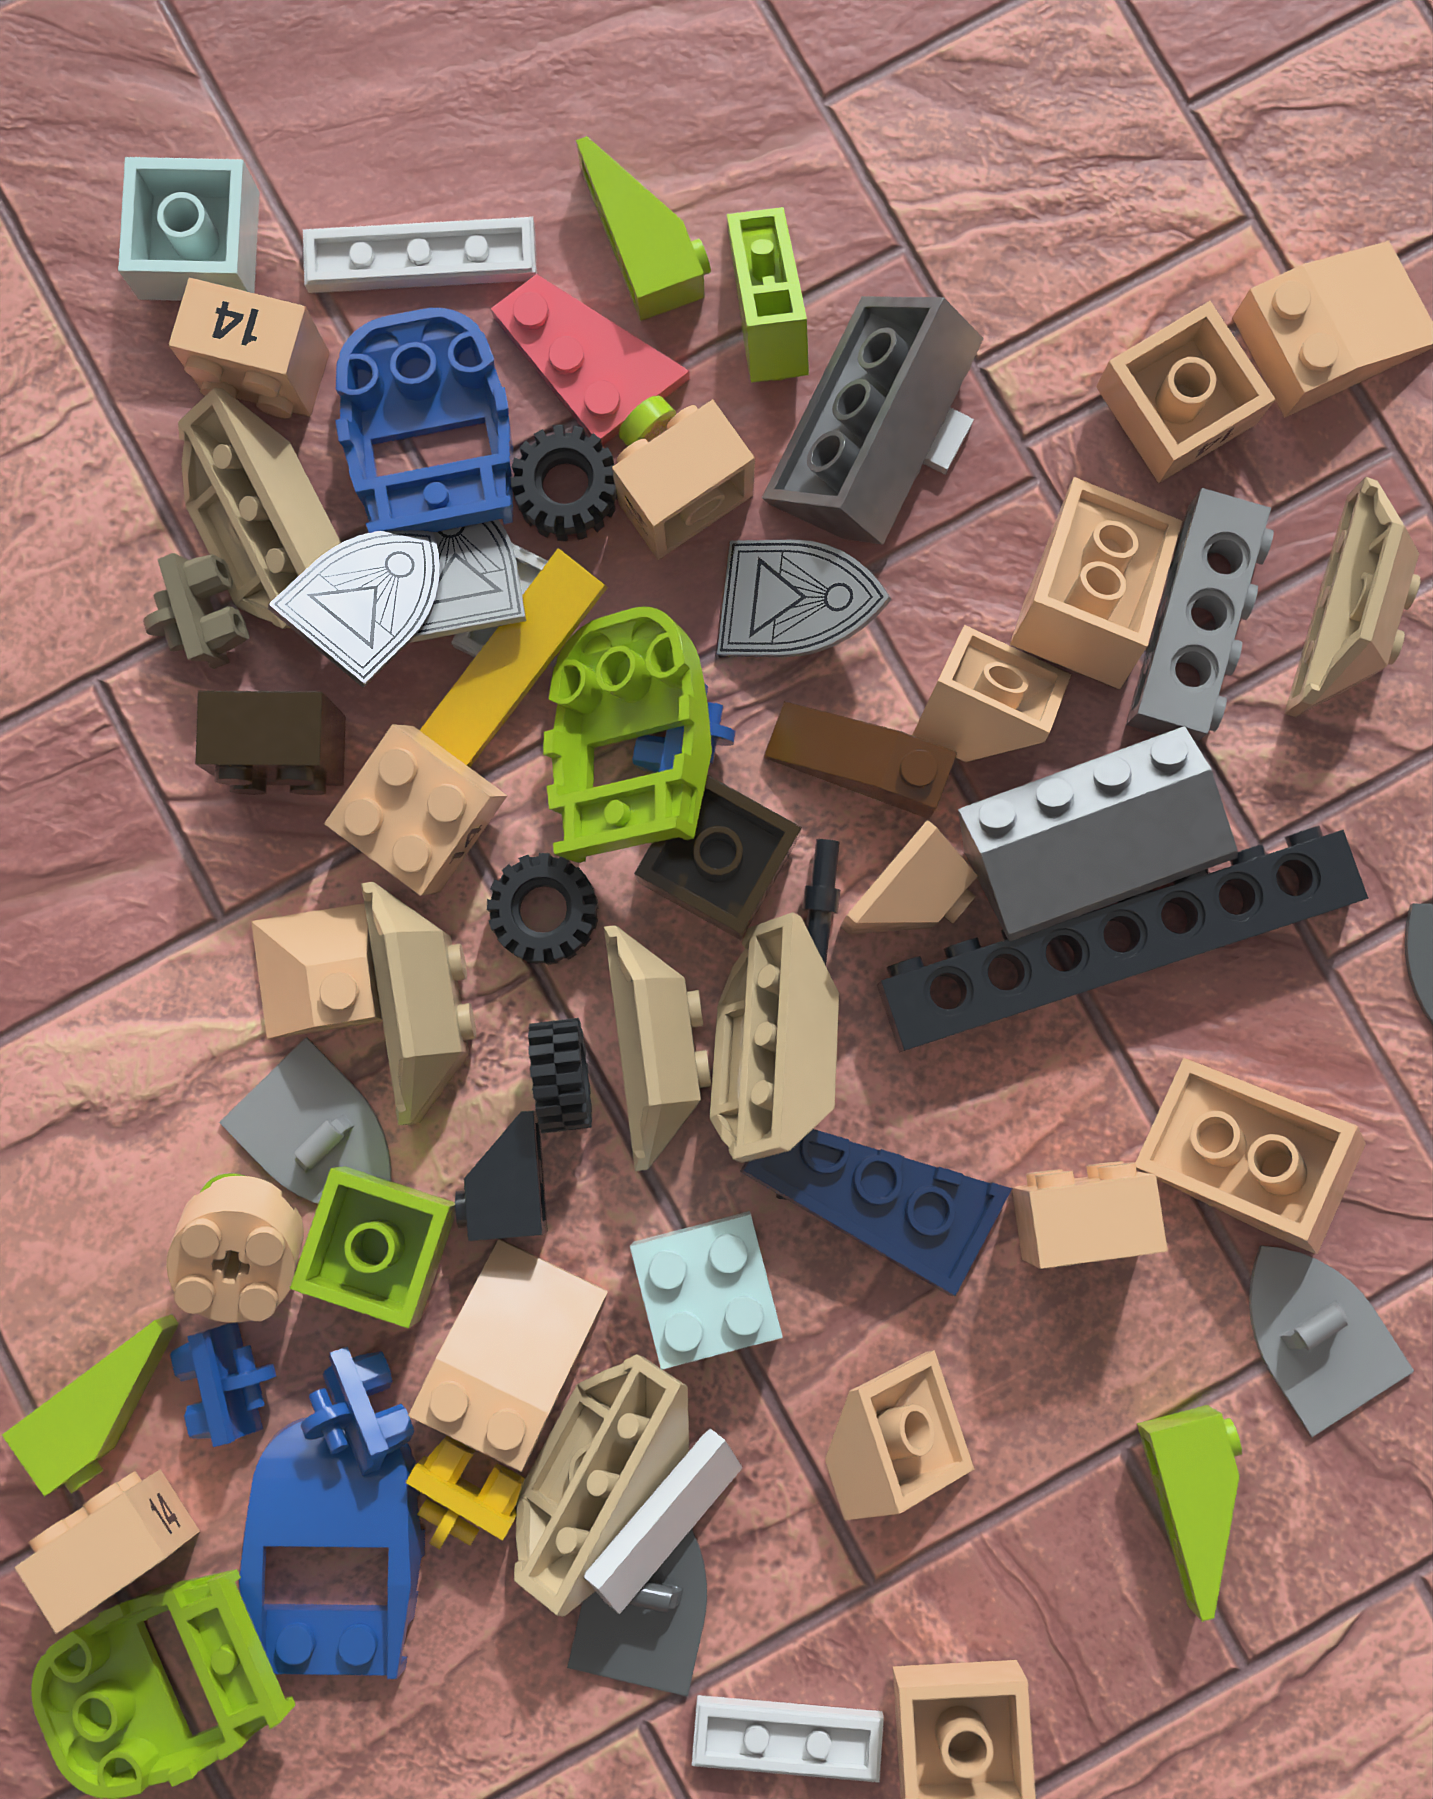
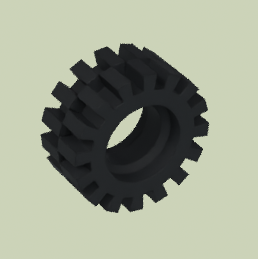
(553, 451)
(517, 883)
(559, 1075)

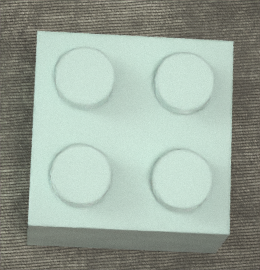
(186, 223)
(705, 1290)

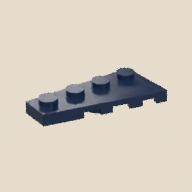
(896, 1206)

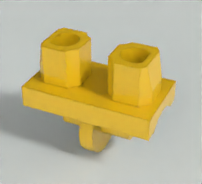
(487, 1507)

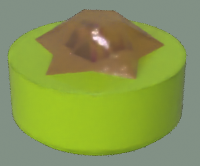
(646, 420)

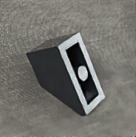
(506, 1186)

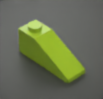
(646, 237)
(768, 295)
(86, 1419)
(1196, 1489)

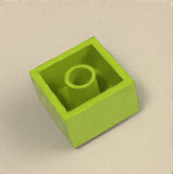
(374, 1246)

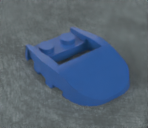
(416, 379)
(322, 1500)

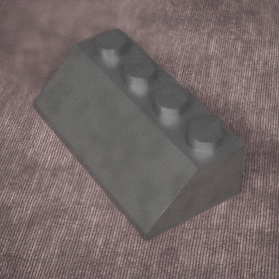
(874, 416)
(1097, 833)

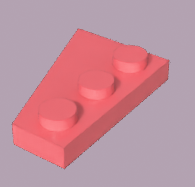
(585, 357)

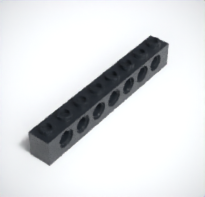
(1326, 883)

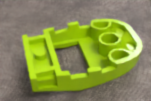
(614, 684)
(112, 1705)

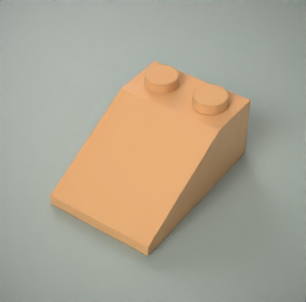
(1333, 324)
(1098, 584)
(1252, 1154)
(508, 1354)

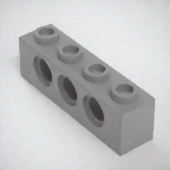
(1240, 534)

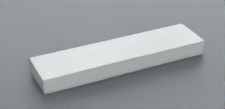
(419, 255)

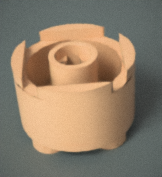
(235, 1251)

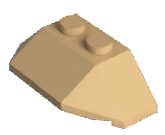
(250, 501)
(1358, 602)
(418, 1001)
(774, 1042)
(655, 1044)
(594, 1474)

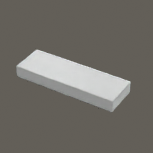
(663, 1521)
(788, 1738)

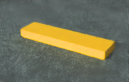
(514, 659)

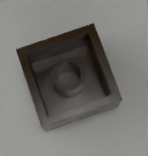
(271, 740)
(727, 863)

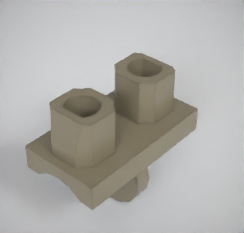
(187, 612)

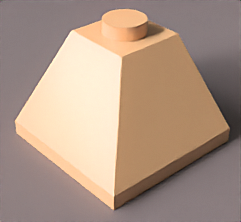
(991, 699)
(916, 888)
(316, 971)
(896, 1441)

